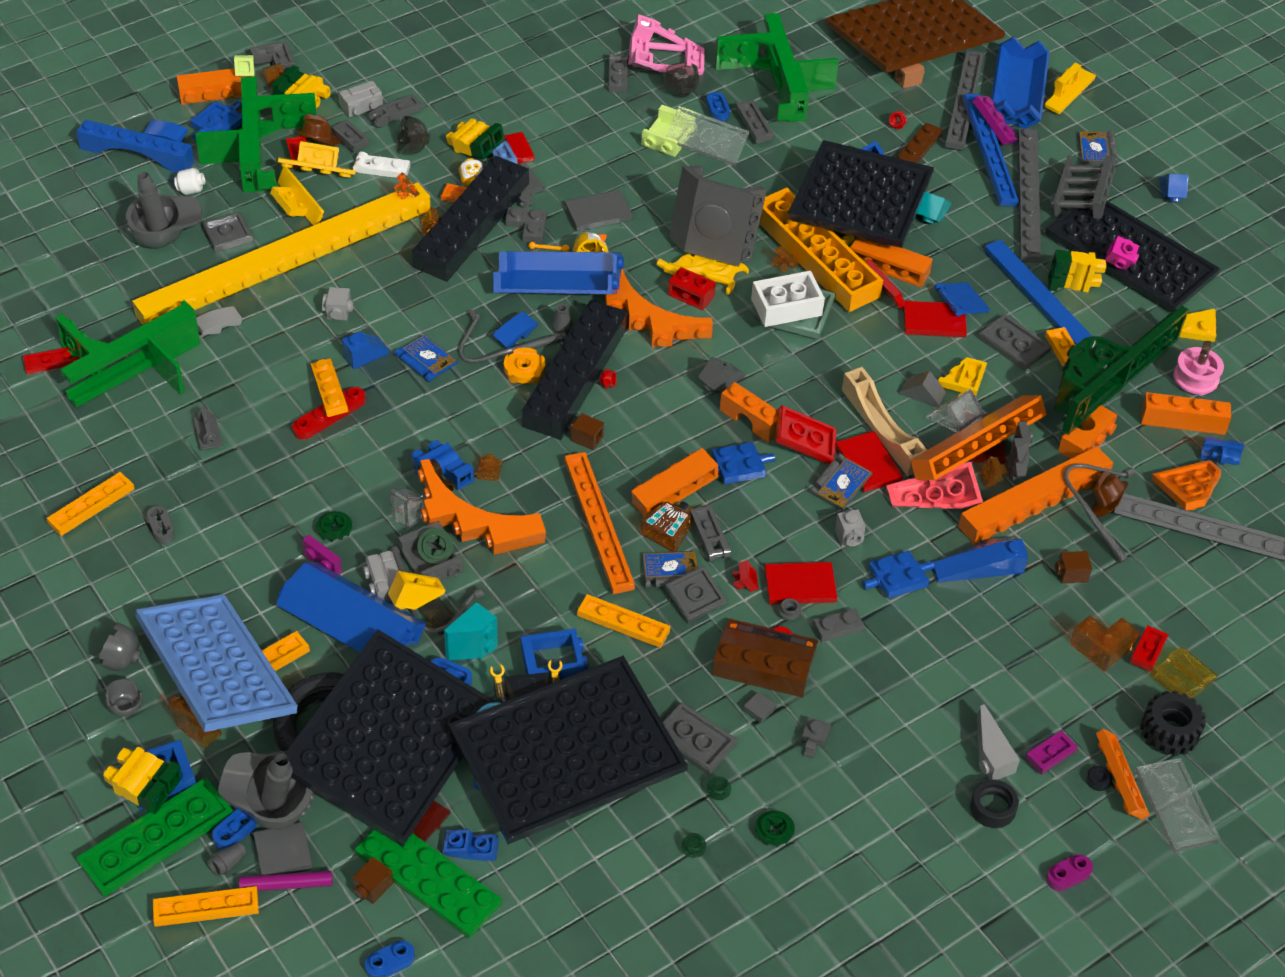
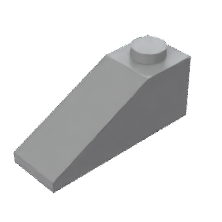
(995, 753)

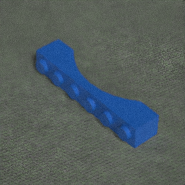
(169, 153)

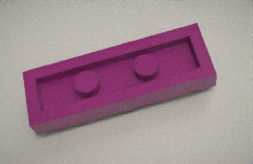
(995, 120)

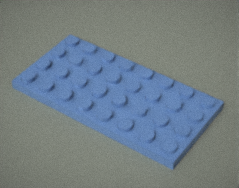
(215, 662)

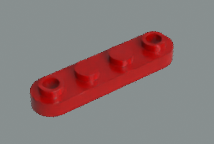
(317, 419)

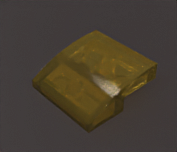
(1183, 673)

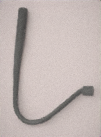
(533, 344)
(1100, 528)
(478, 593)

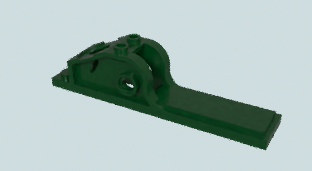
(1093, 380)

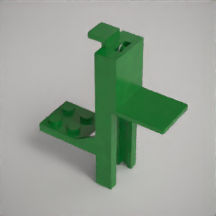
(791, 77)
(245, 144)
(159, 344)

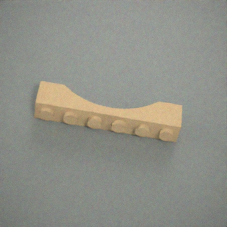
(864, 397)

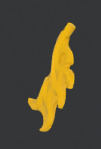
(709, 268)

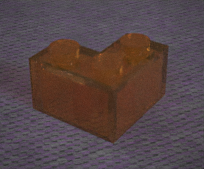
(1104, 645)

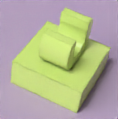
(244, 65)

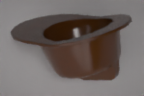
(318, 129)
(1108, 493)

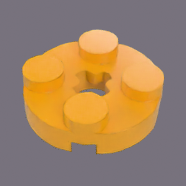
(530, 374)

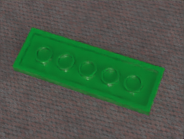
(154, 837)
(433, 881)

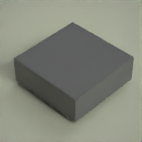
(759, 707)

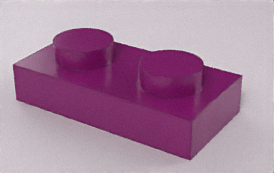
(319, 553)
(1051, 752)

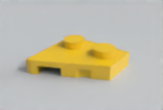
(1200, 326)
(965, 376)

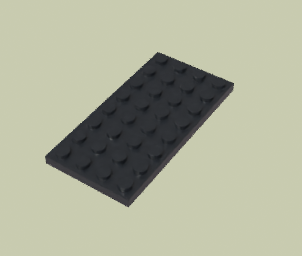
(1164, 267)

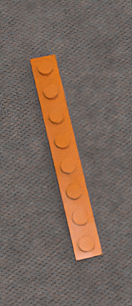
(599, 523)

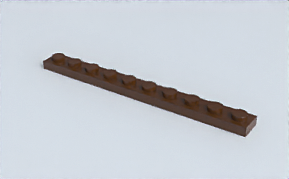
(918, 146)

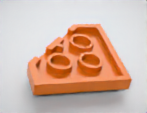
(1190, 484)

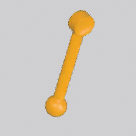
(565, 248)

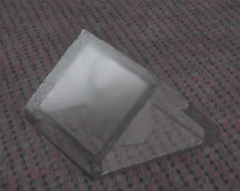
(958, 411)

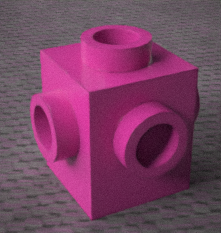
(1122, 253)

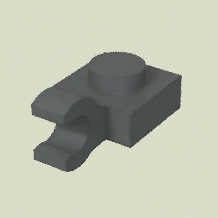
(815, 734)

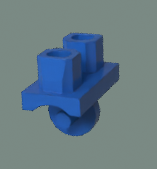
(1221, 451)

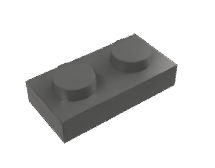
(350, 135)
(838, 625)

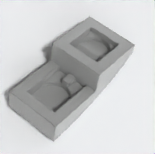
(214, 320)

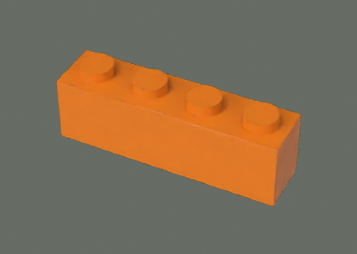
(209, 86)
(894, 261)
(1185, 413)
(675, 482)

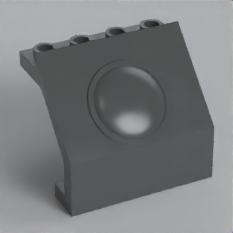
(716, 217)

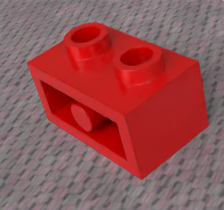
(691, 288)

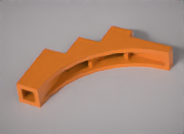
(662, 324)
(500, 531)

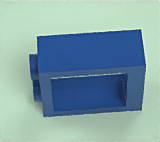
(553, 640)
(175, 751)

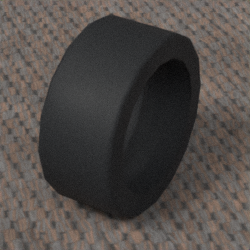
(1000, 789)

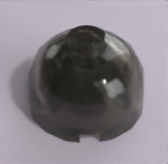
(681, 79)
(413, 136)

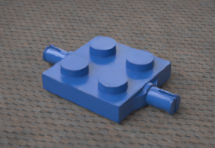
(218, 118)
(740, 462)
(898, 574)

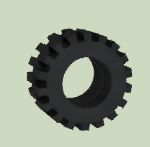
(1169, 737)

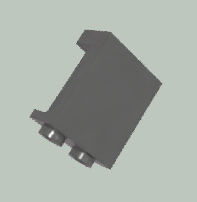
(408, 548)

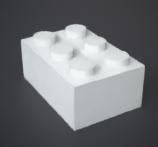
(787, 298)

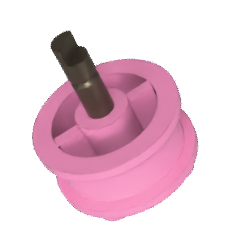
(1198, 369)

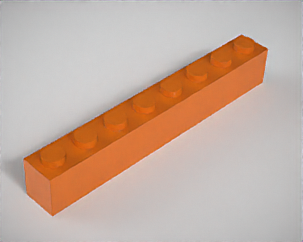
(977, 437)
(1031, 497)

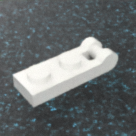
(380, 165)

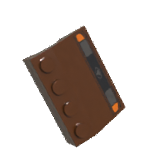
(764, 657)

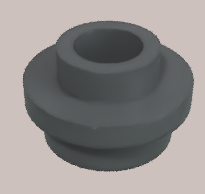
(793, 606)

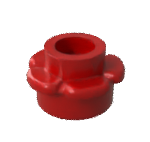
(893, 120)
(608, 378)

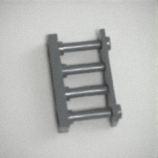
(1099, 193)

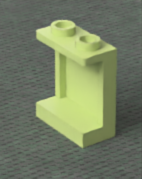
(656, 136)

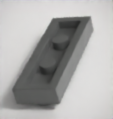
(754, 121)

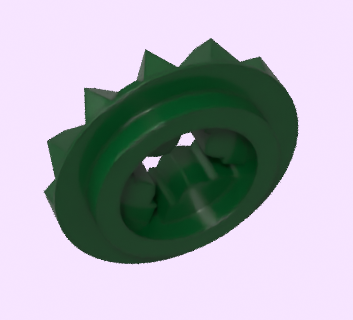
(326, 522)
(445, 543)
(775, 819)

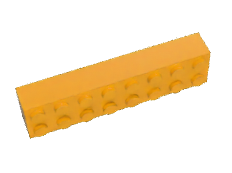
(822, 253)

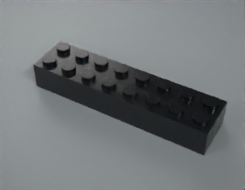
(470, 218)
(574, 369)

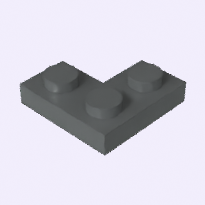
(275, 52)
(531, 220)

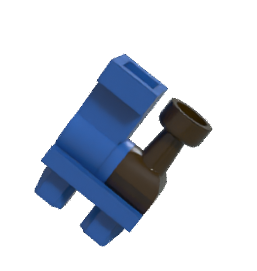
(446, 463)

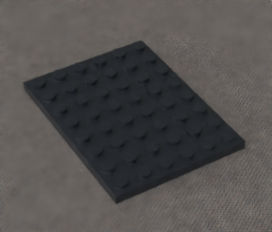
(385, 737)
(566, 749)

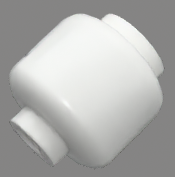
(189, 181)

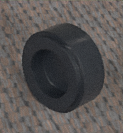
(1098, 778)

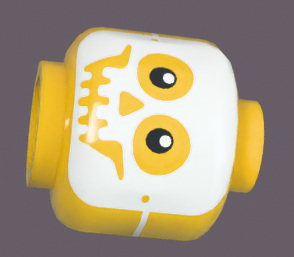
(469, 171)

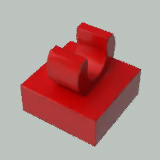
(747, 577)

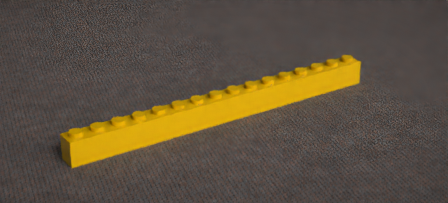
(282, 255)

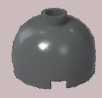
(120, 649)

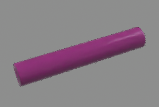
(287, 881)

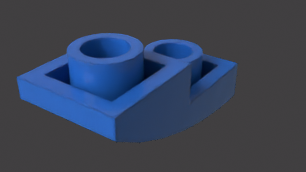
(166, 130)
(514, 329)
(469, 846)

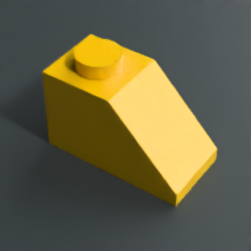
(414, 590)

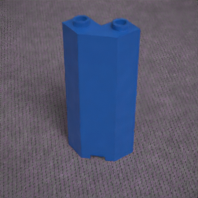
(1020, 82)
(558, 272)
(345, 608)

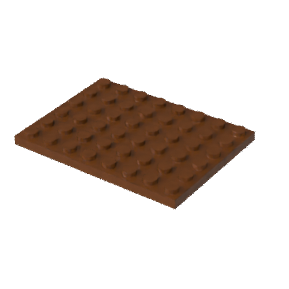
(913, 31)

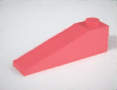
(953, 490)

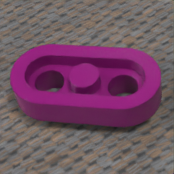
(1071, 871)

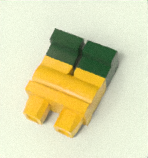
(297, 82)
(475, 137)
(1075, 271)
(143, 778)

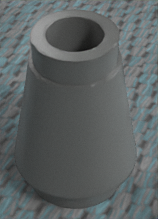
(561, 319)
(226, 859)

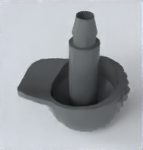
(159, 218)
(262, 785)

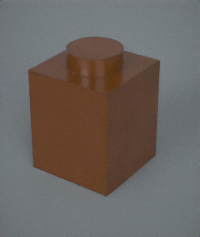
(587, 431)
(1073, 567)
(372, 880)

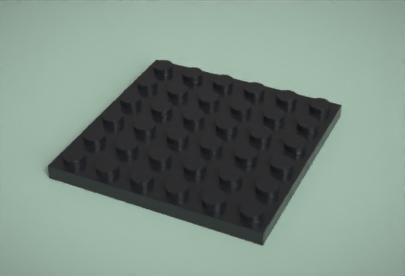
(861, 193)

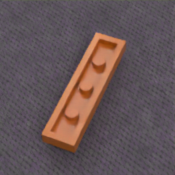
(1122, 773)

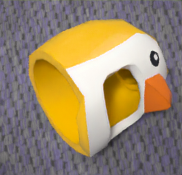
(590, 243)

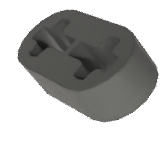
(156, 526)

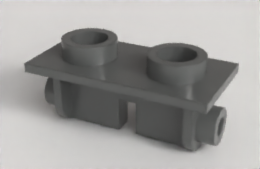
(207, 429)

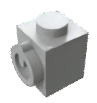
(337, 303)
(850, 528)

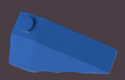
(986, 559)

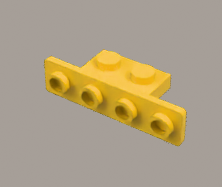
(1069, 87)
(317, 156)
(295, 198)

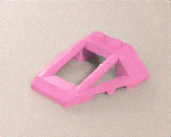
(639, 46)

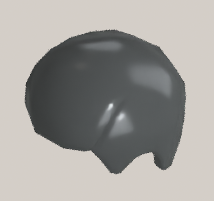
(123, 697)

